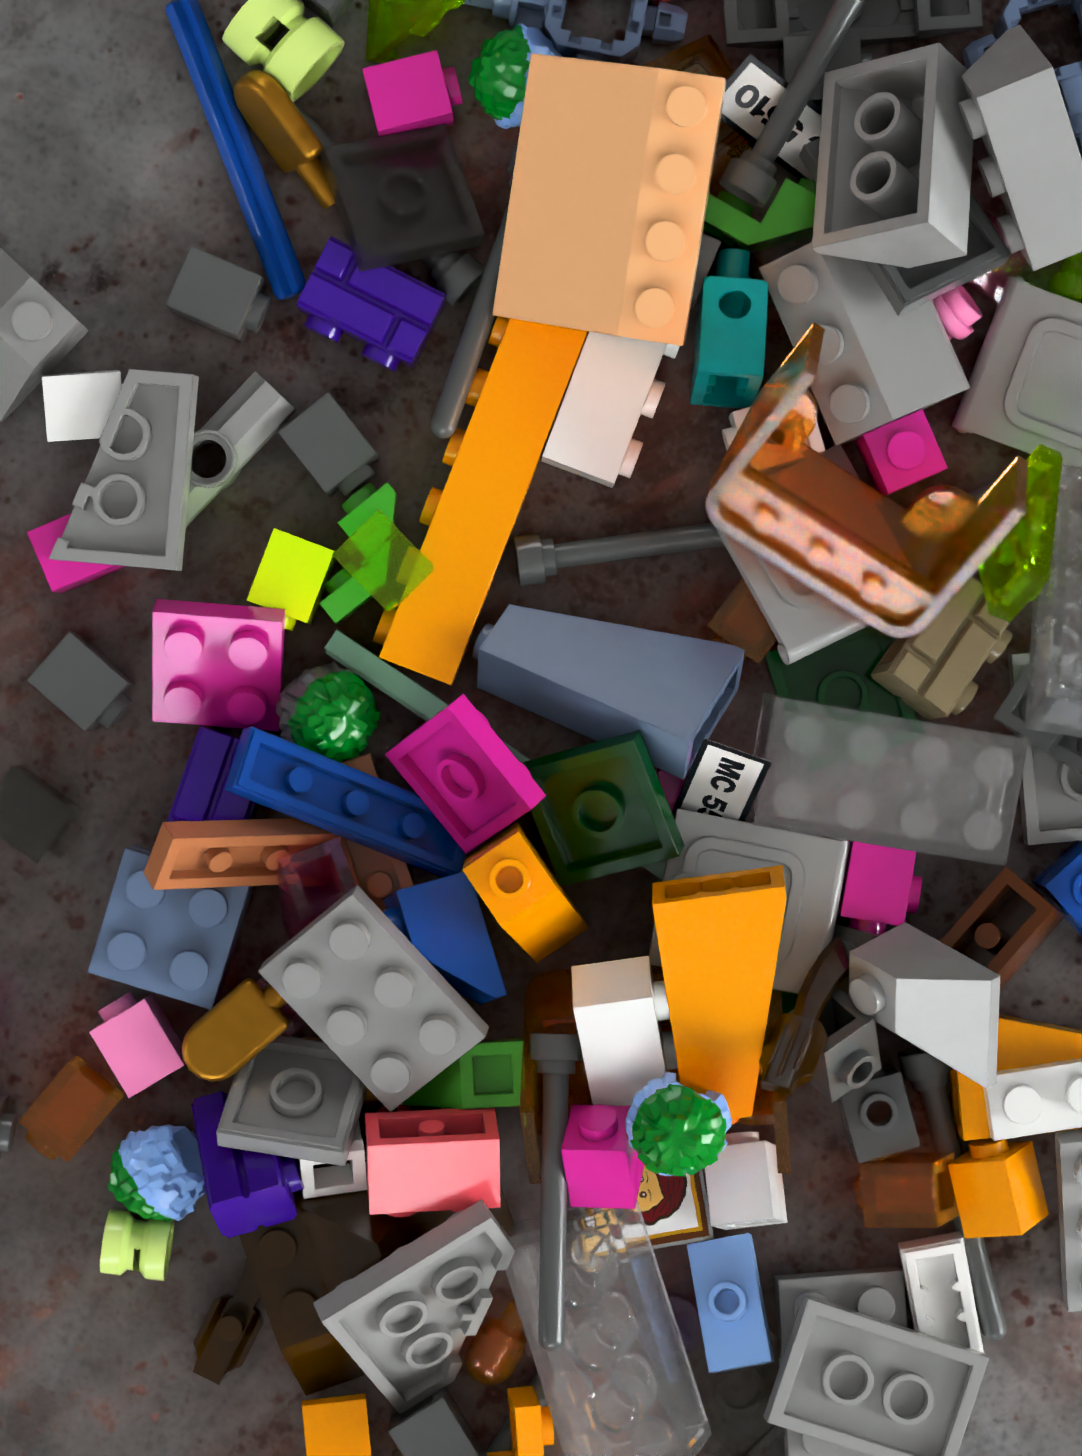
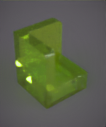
(383, 561)

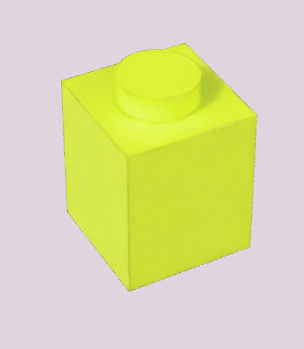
(292, 577)

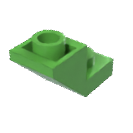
(786, 220)
(345, 591)
(478, 1079)

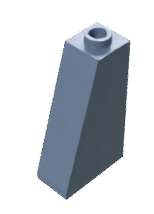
(611, 679)

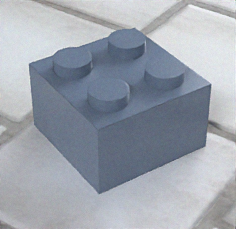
(169, 938)

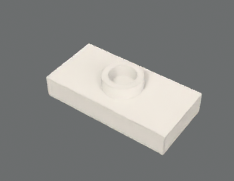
(941, 1289)

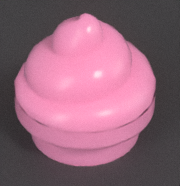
(957, 312)

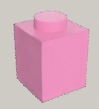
(137, 1042)

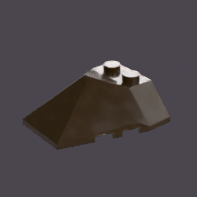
(314, 1254)

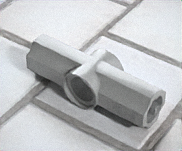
(242, 430)

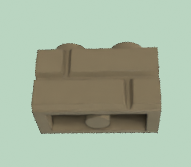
(938, 664)

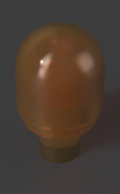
(496, 1348)

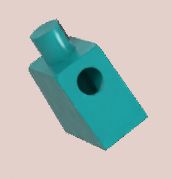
(730, 333)

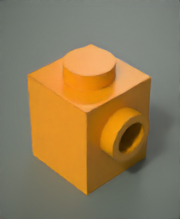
(998, 1188)

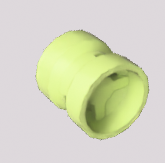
(136, 1245)

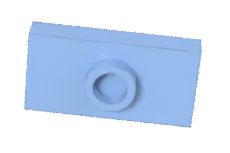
(730, 1303)

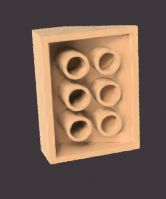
(609, 197)

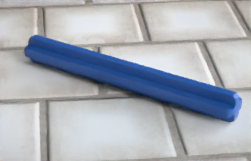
(236, 148)

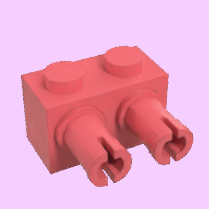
(431, 1160)

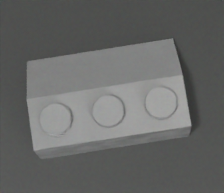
(1028, 148)
(894, 161)
(870, 358)

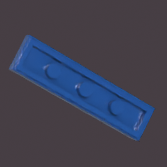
(341, 801)

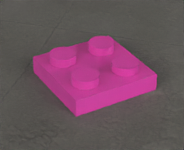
(217, 664)
(465, 774)

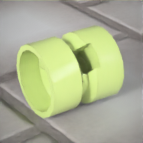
(299, 56)

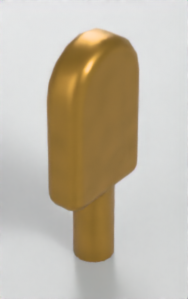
(283, 131)
(234, 1031)

